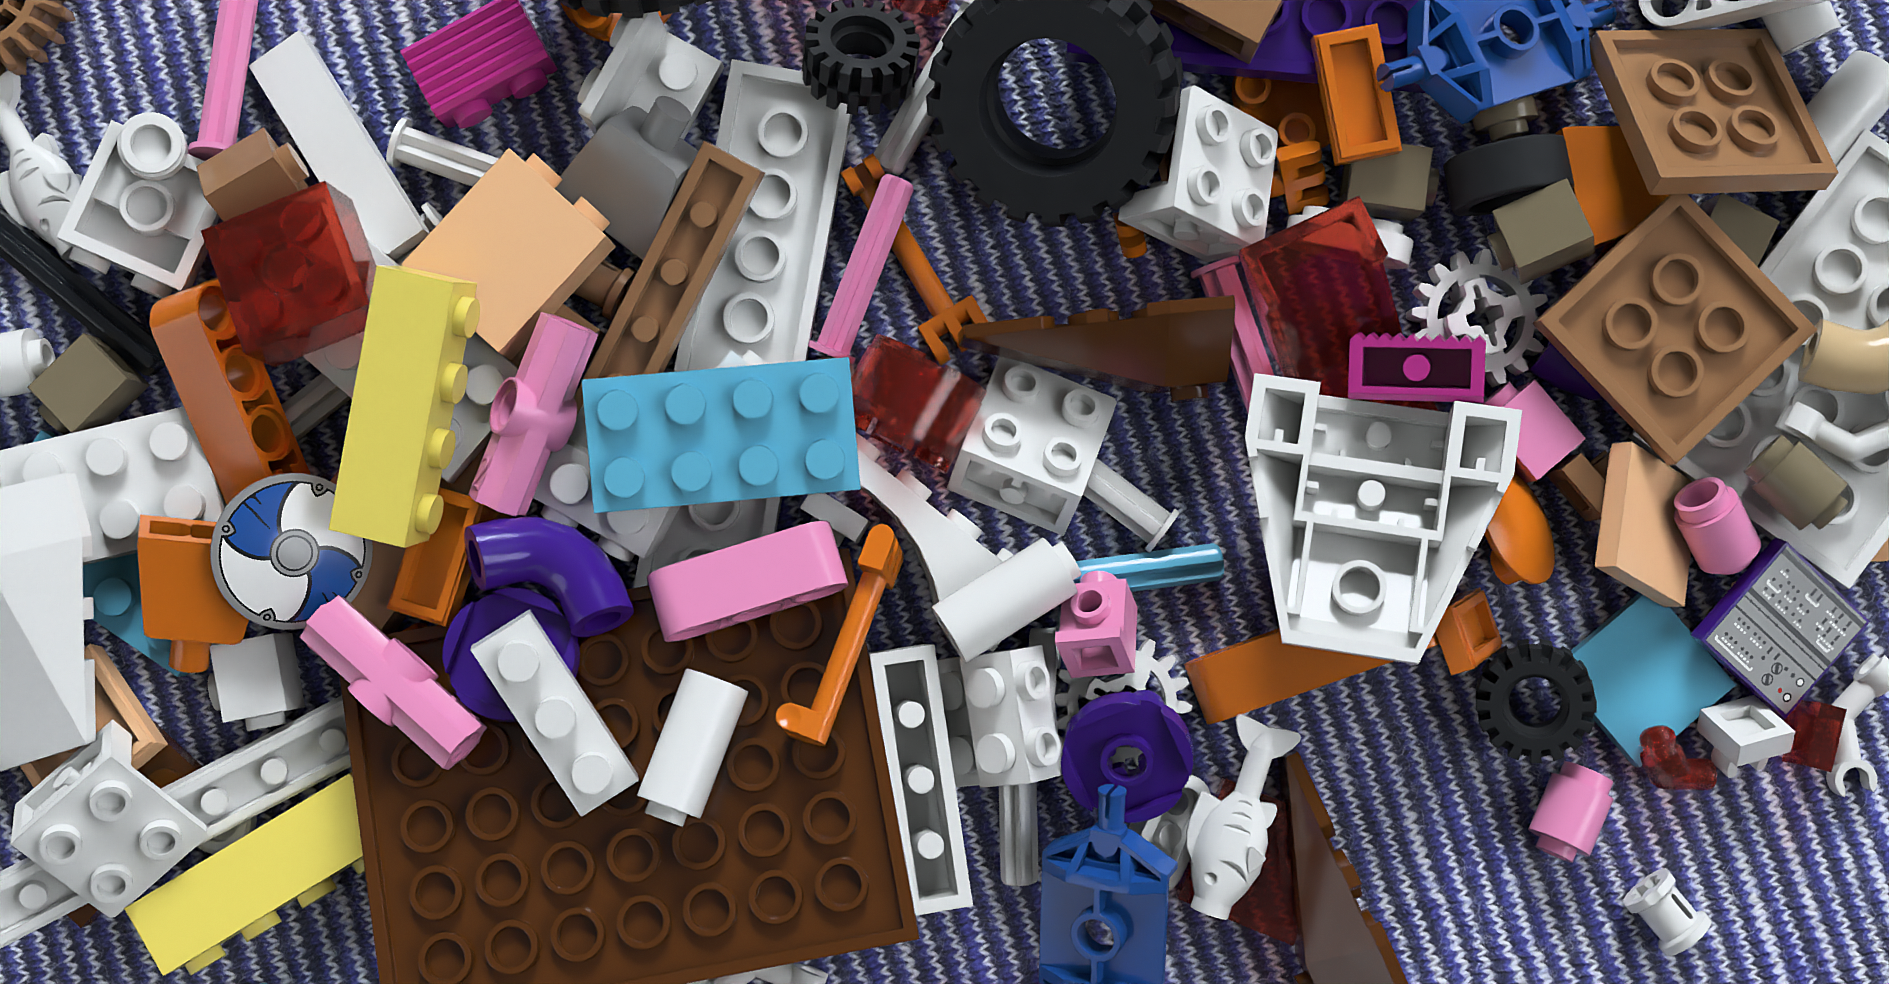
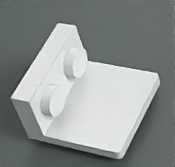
(644, 66)
(1215, 181)
(1032, 445)
(104, 824)

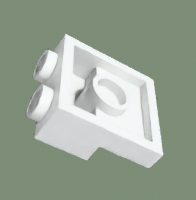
(139, 222)
(569, 501)
(1000, 718)

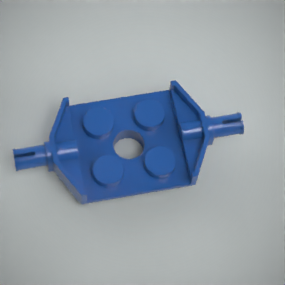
(1472, 67)
(1109, 878)

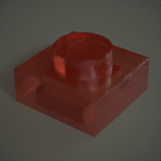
(1816, 735)

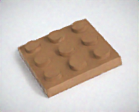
(1710, 111)
(1674, 327)

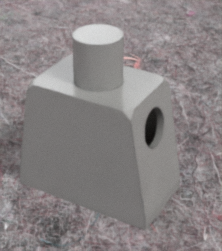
(633, 170)

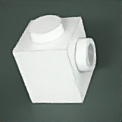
(256, 680)

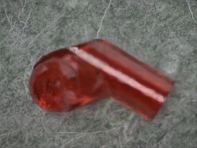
(1667, 763)

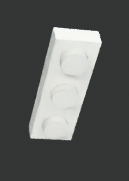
(555, 712)

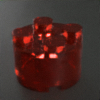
(913, 402)

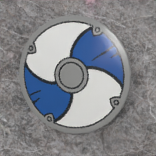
(279, 557)

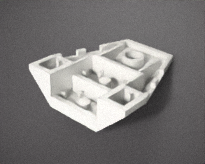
(1371, 511)
(43, 670)

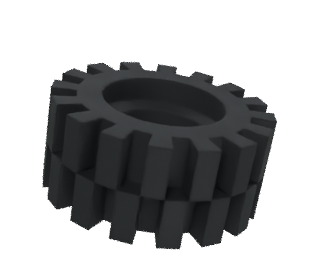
(860, 80)
(1543, 738)

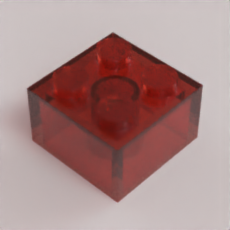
(294, 273)

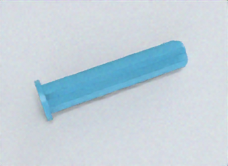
(1161, 567)

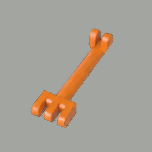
(1297, 179)
(946, 315)
(880, 566)

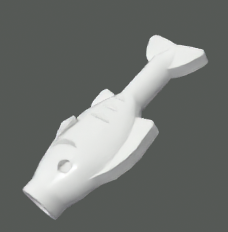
(38, 181)
(1230, 835)

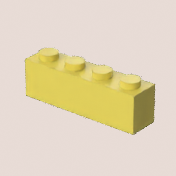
(404, 406)
(251, 881)

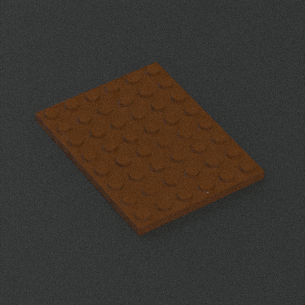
(506, 883)

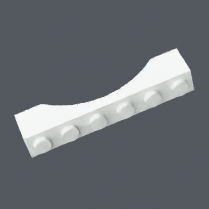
(941, 543)

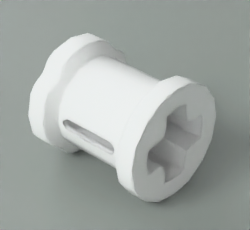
(1667, 912)

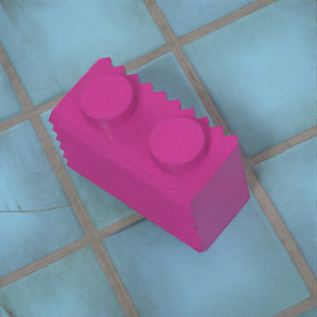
(479, 63)
(1417, 368)

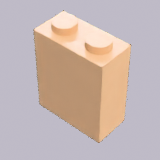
(518, 246)

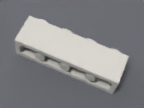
(922, 775)

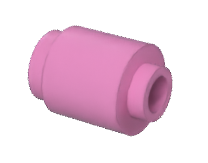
(1716, 526)
(1572, 812)

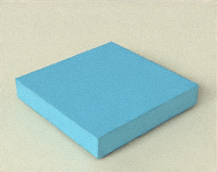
(1648, 674)

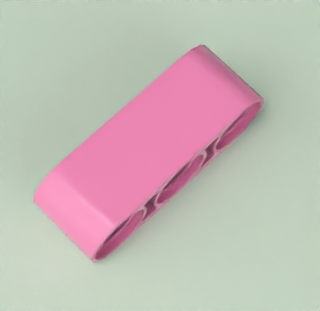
(747, 581)

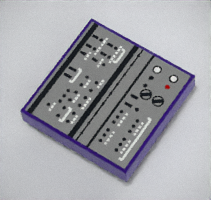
(1780, 627)

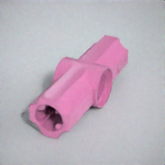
(533, 414)
(393, 682)

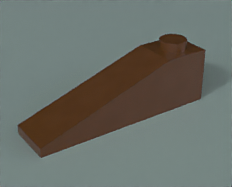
(1160, 349)
(1333, 934)

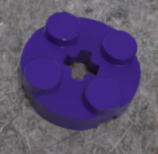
(482, 619)
(1136, 721)

